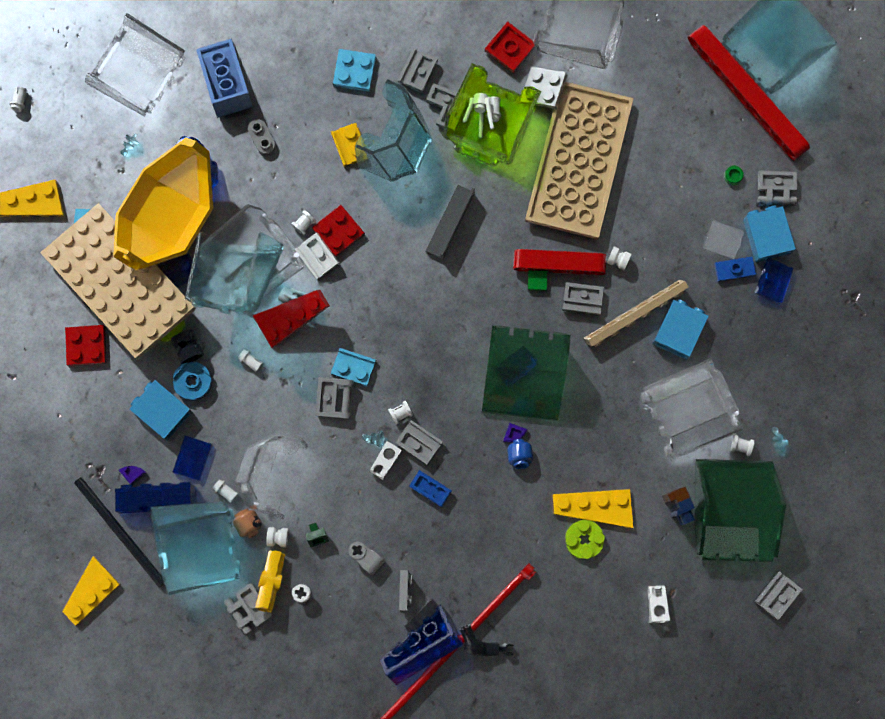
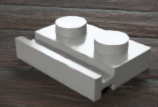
(418, 70)
(583, 298)
(419, 442)
(405, 582)
(778, 595)

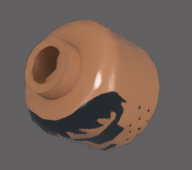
(247, 523)

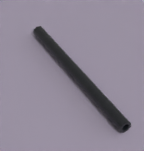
(119, 531)

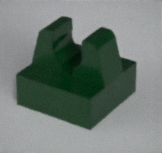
(316, 536)

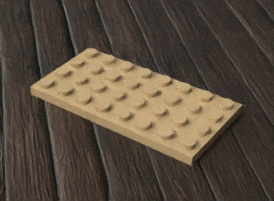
(579, 160)
(132, 303)

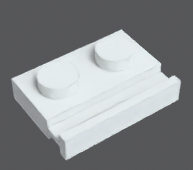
(317, 256)

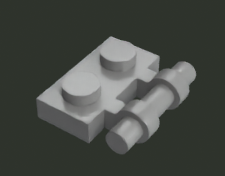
(777, 182)
(247, 598)

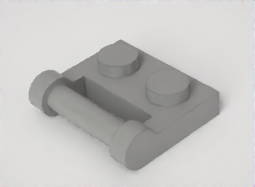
(327, 397)

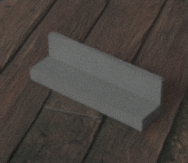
(450, 222)

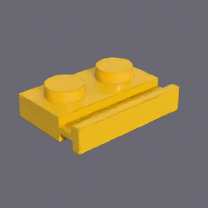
(345, 142)

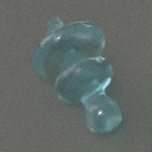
(128, 144)
(375, 438)
(778, 438)

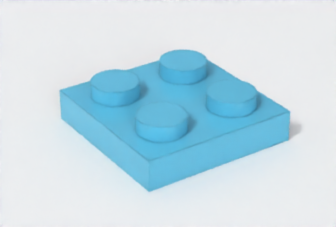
(354, 70)

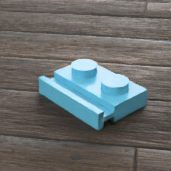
(353, 367)

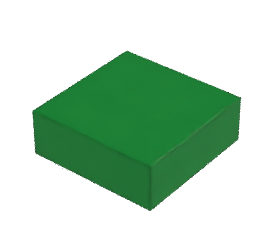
(537, 280)

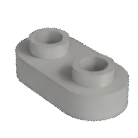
(261, 136)

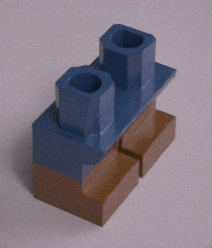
(682, 505)

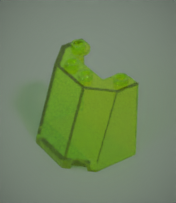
(498, 143)

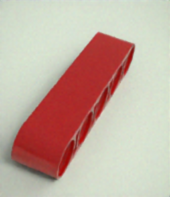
(560, 262)

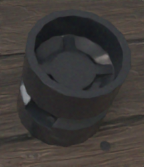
(187, 353)

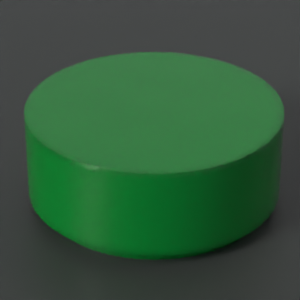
(733, 175)

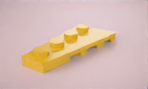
(32, 200)
(599, 506)

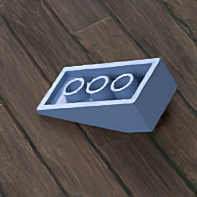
(224, 78)

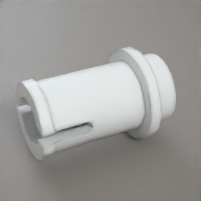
(17, 103)
(495, 108)
(250, 360)
(225, 490)

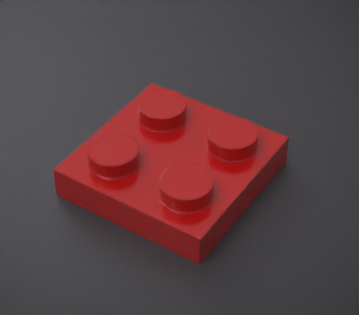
(510, 47)
(338, 230)
(85, 345)

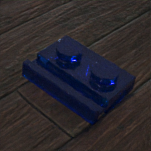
(774, 280)
(192, 458)

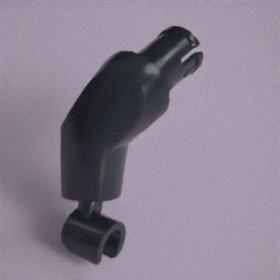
(481, 648)

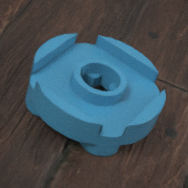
(192, 370)

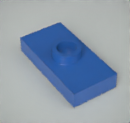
(735, 269)
(430, 488)

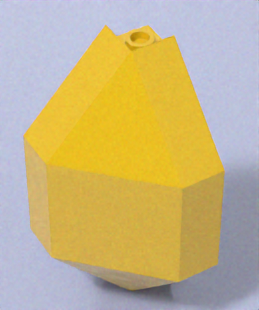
(165, 207)

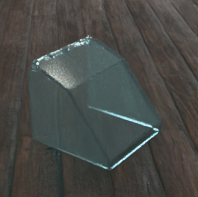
(777, 42)

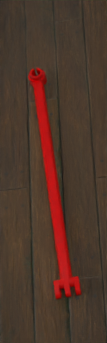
(527, 572)

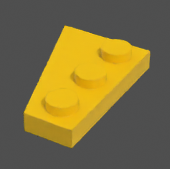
(90, 591)

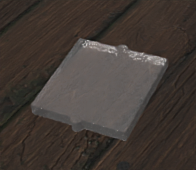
(723, 239)

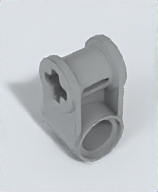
(368, 560)

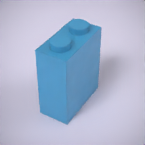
(769, 233)
(680, 329)
(160, 409)

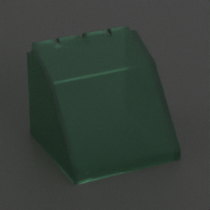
(525, 373)
(738, 510)

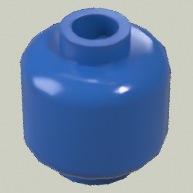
(520, 454)

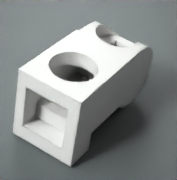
(385, 460)
(658, 605)

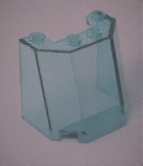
(402, 141)
(232, 275)
(194, 545)

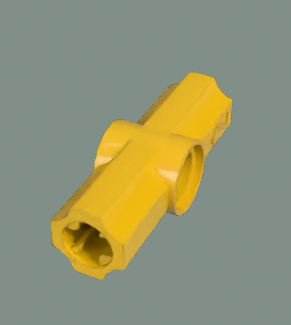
(270, 581)

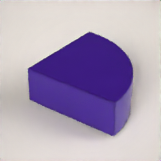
(514, 432)
(132, 473)

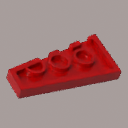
(287, 318)

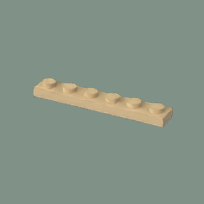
(629, 317)

